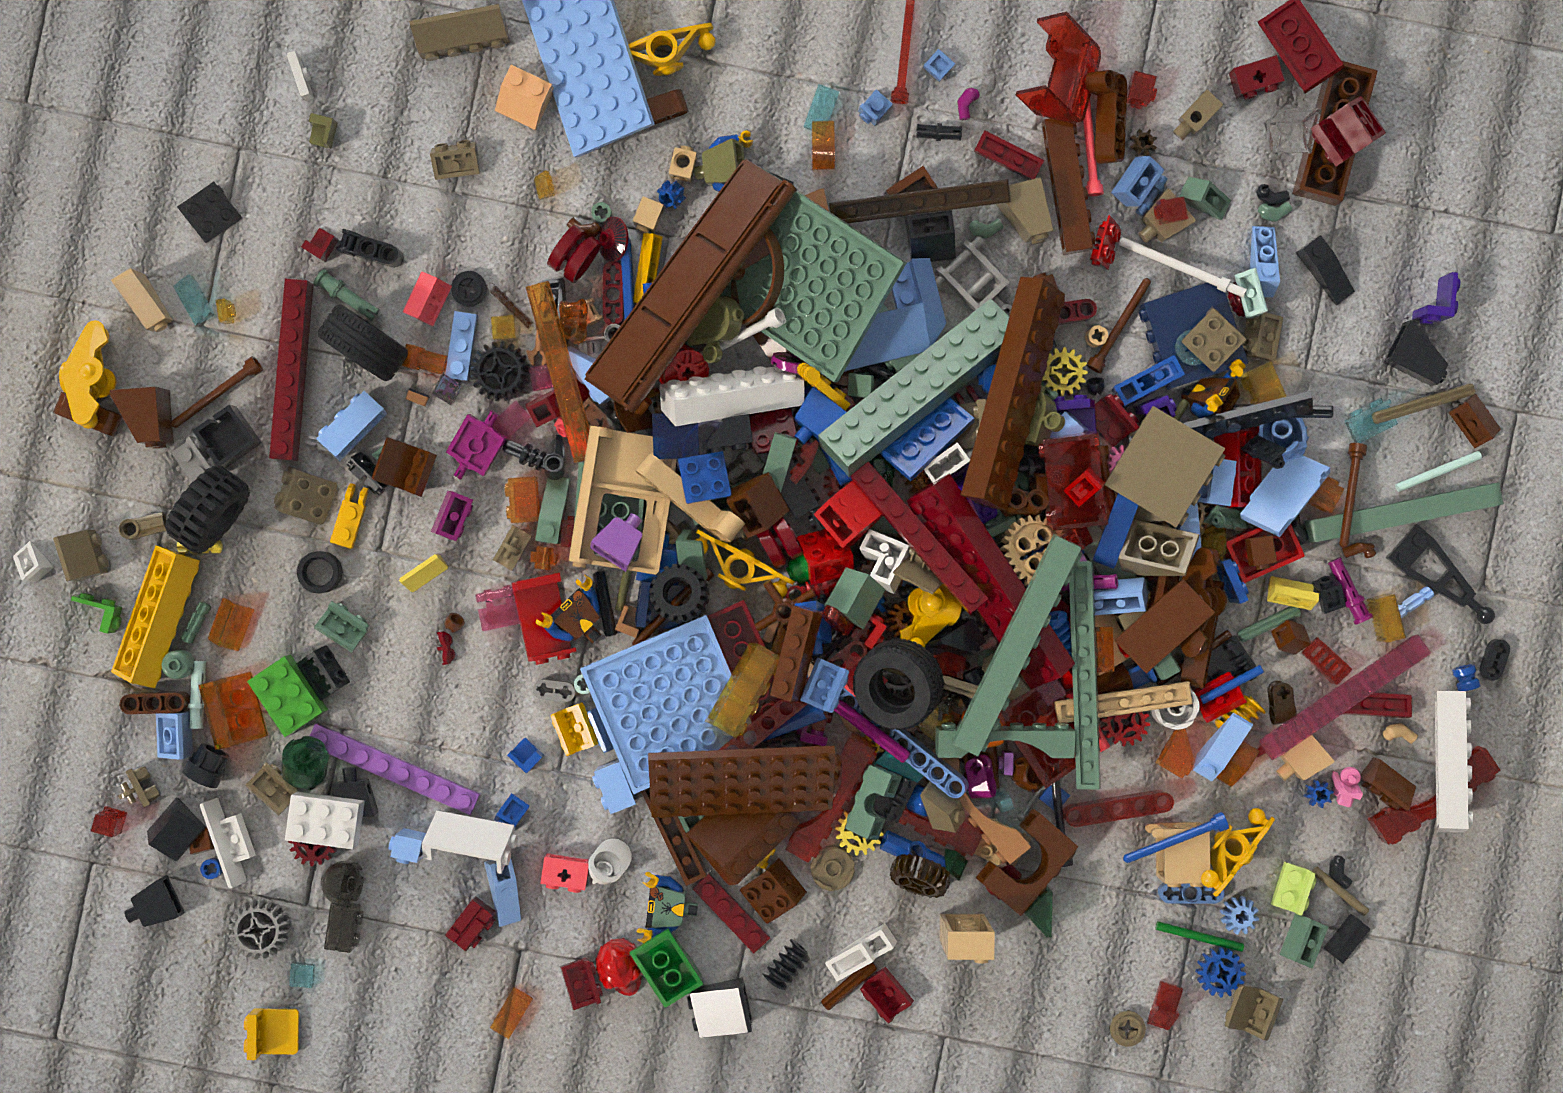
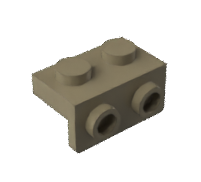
(272, 788)

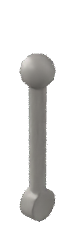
(1021, 816)

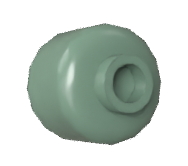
(178, 664)

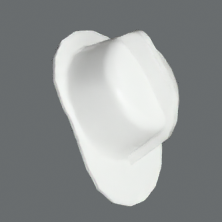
(609, 861)

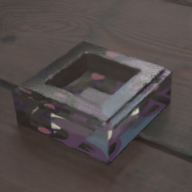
(447, 389)

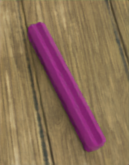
(872, 731)

